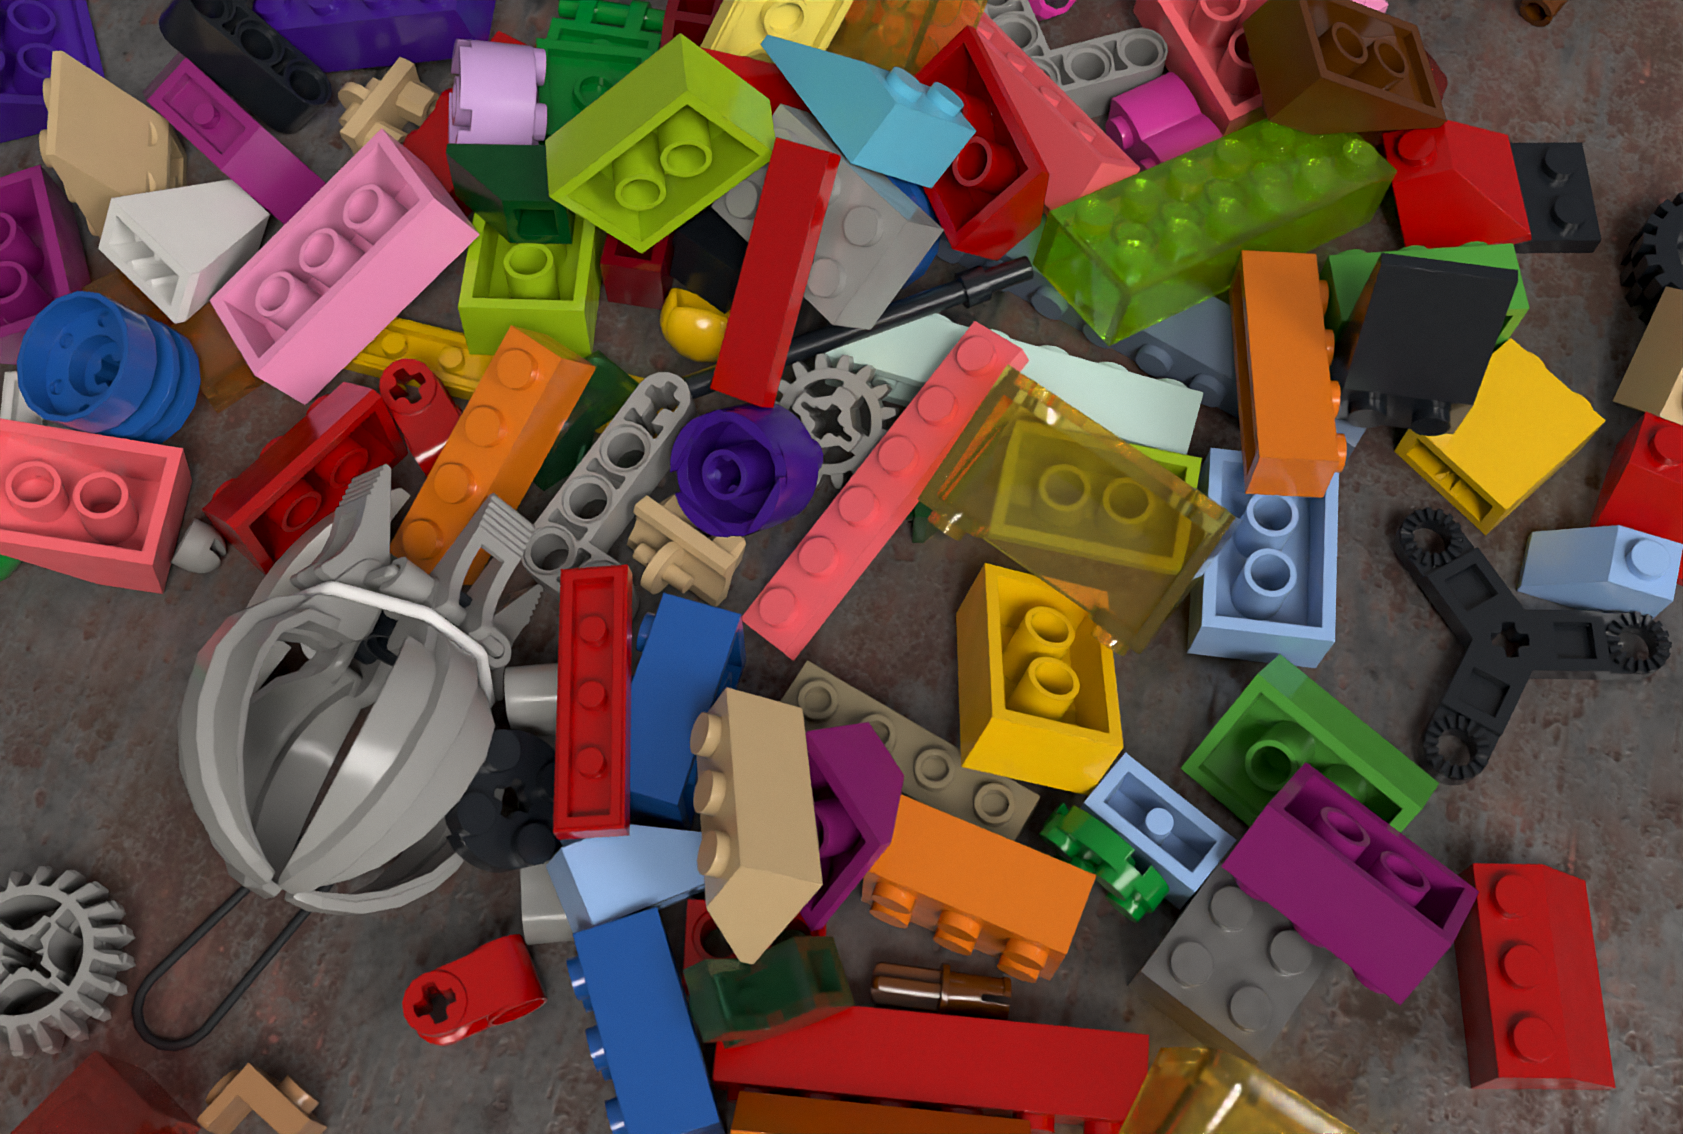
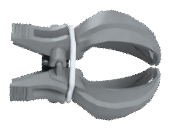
(372, 636)

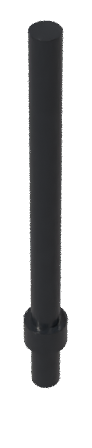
(968, 288)

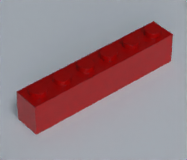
(948, 1067)

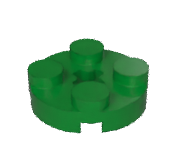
(1099, 850)

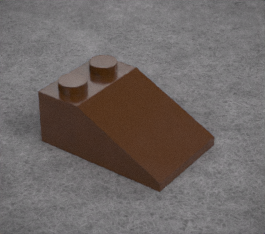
(1341, 68)

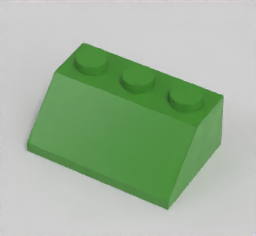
(1293, 721)

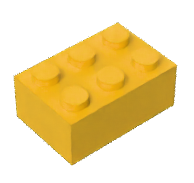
(1034, 685)

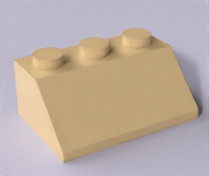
(754, 818)

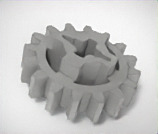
(848, 399)

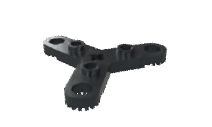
(1485, 680)

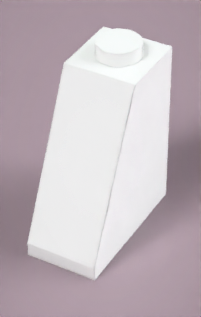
(183, 241)

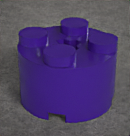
(744, 469)

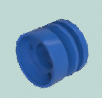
(107, 369)

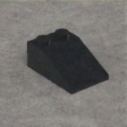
(1419, 342)

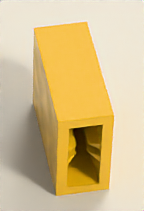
(1509, 441)

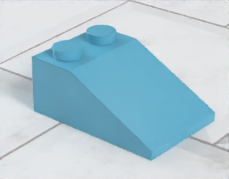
(876, 114)

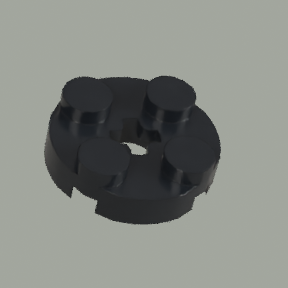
(526, 835)

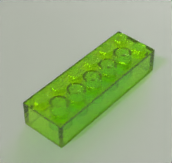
(1180, 226)

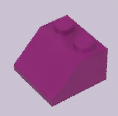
(854, 809)

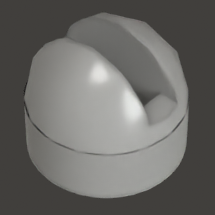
(200, 548)

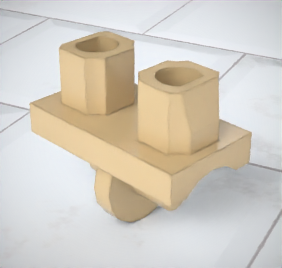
(385, 105)
(680, 554)

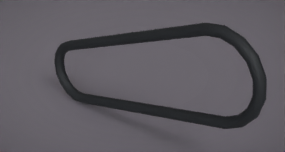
(236, 993)

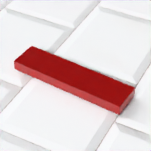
(775, 272)
(593, 703)

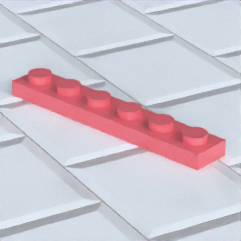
(879, 493)

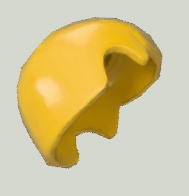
(692, 325)

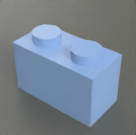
(1160, 827)

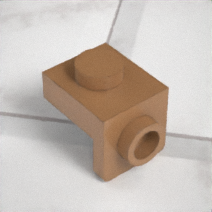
(282, 1105)

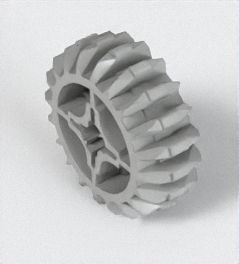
(80, 912)

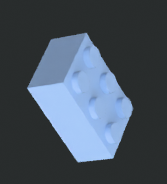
(1272, 578)

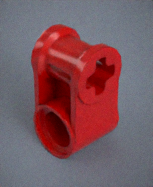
(426, 422)
(482, 991)

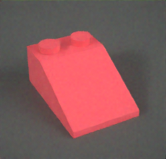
(91, 504)

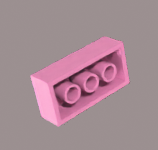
(342, 268)

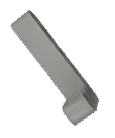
(1087, 70)

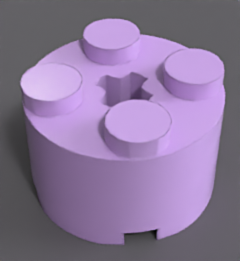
(496, 94)

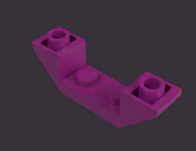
(232, 138)

